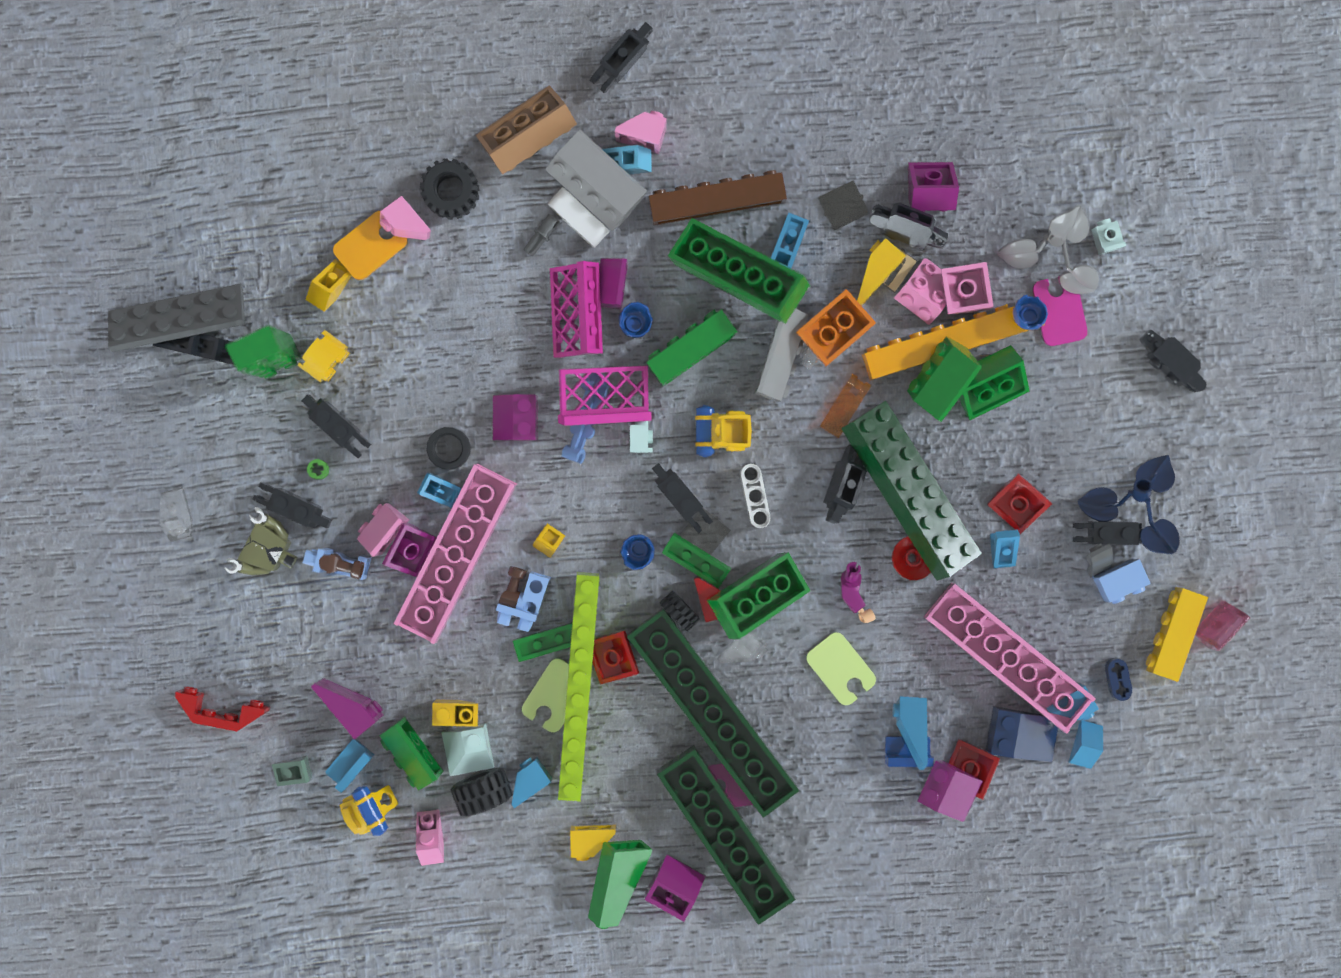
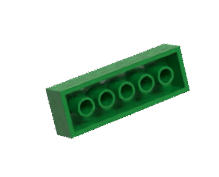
(739, 270)

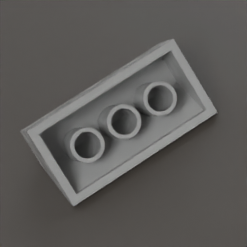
(596, 180)
(780, 358)

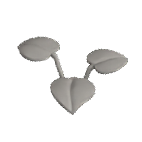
(1068, 225)

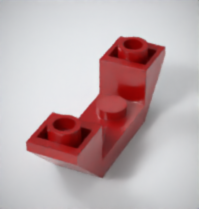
(192, 701)

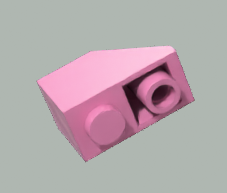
(429, 837)

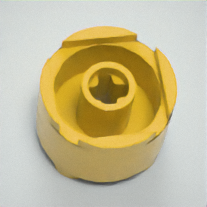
(323, 357)

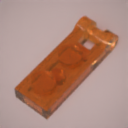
(844, 406)

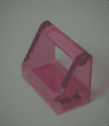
(1221, 626)

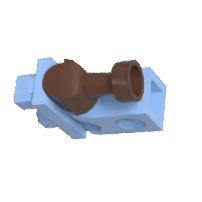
(337, 562)
(521, 604)

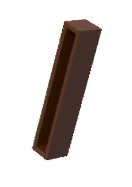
(717, 198)

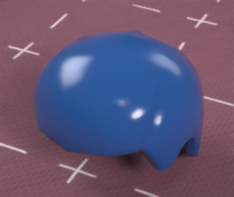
(1030, 313)
(635, 320)
(637, 551)

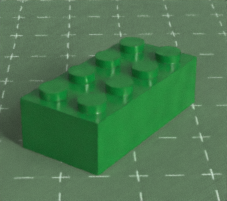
(691, 348)
(264, 352)
(758, 595)

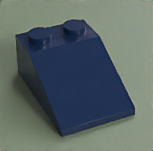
(1021, 735)

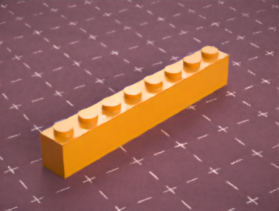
(920, 347)

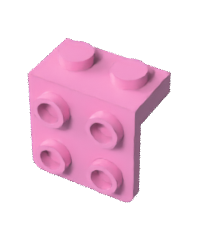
(924, 292)

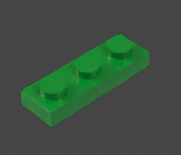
(696, 560)
(543, 642)

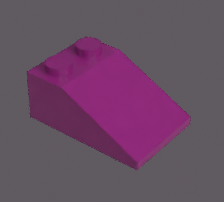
(349, 707)

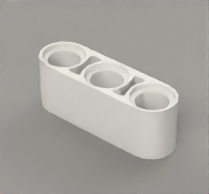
(578, 217)
(762, 504)

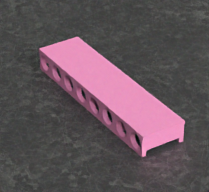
(455, 553)
(1005, 655)

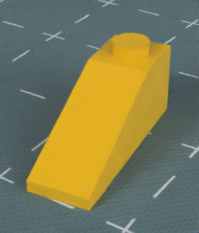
(881, 264)

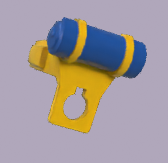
(721, 431)
(364, 811)

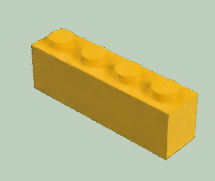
(1176, 633)

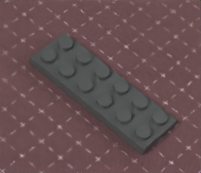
(176, 317)

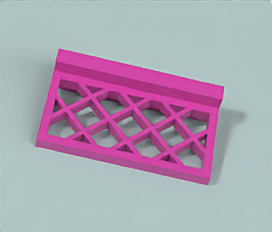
(588, 309)
(604, 415)

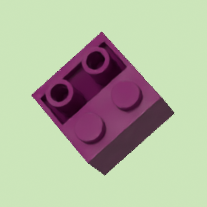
(674, 887)

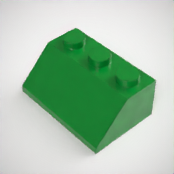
(944, 378)
(996, 383)
(411, 754)

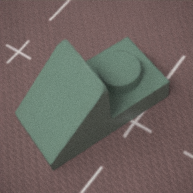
(292, 771)

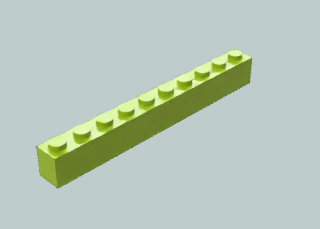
(578, 686)

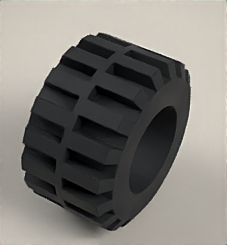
(433, 179)
(481, 792)

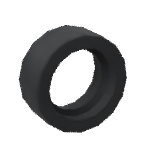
(431, 446)

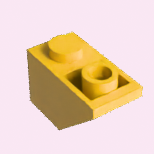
(454, 713)

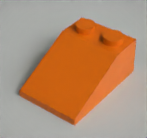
(836, 327)

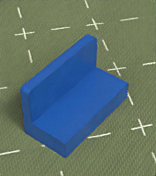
(898, 754)

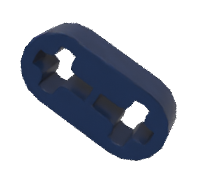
(1124, 679)

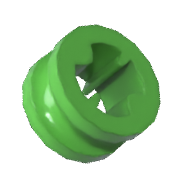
(325, 472)

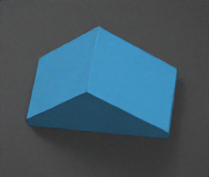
(439, 490)
(1087, 744)

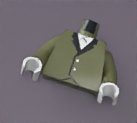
(264, 548)

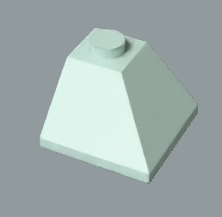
(467, 749)

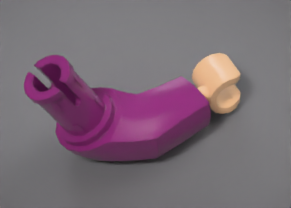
(850, 593)

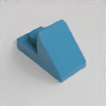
(1004, 548)

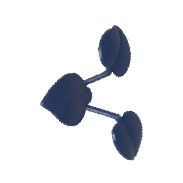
(1153, 475)

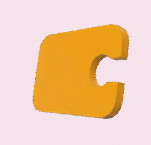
(365, 250)

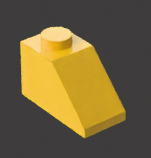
(328, 285)
(588, 840)

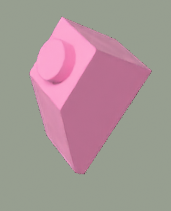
(403, 221)

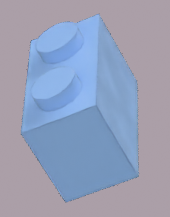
(1121, 581)

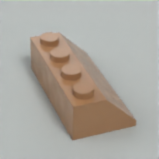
(526, 129)

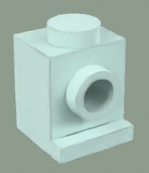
(1102, 241)
(640, 437)

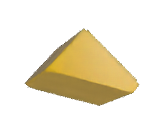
(548, 540)

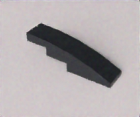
(200, 346)

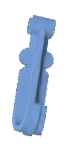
(583, 432)

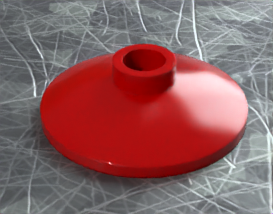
(909, 570)

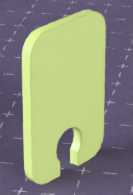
(836, 664)
(550, 692)

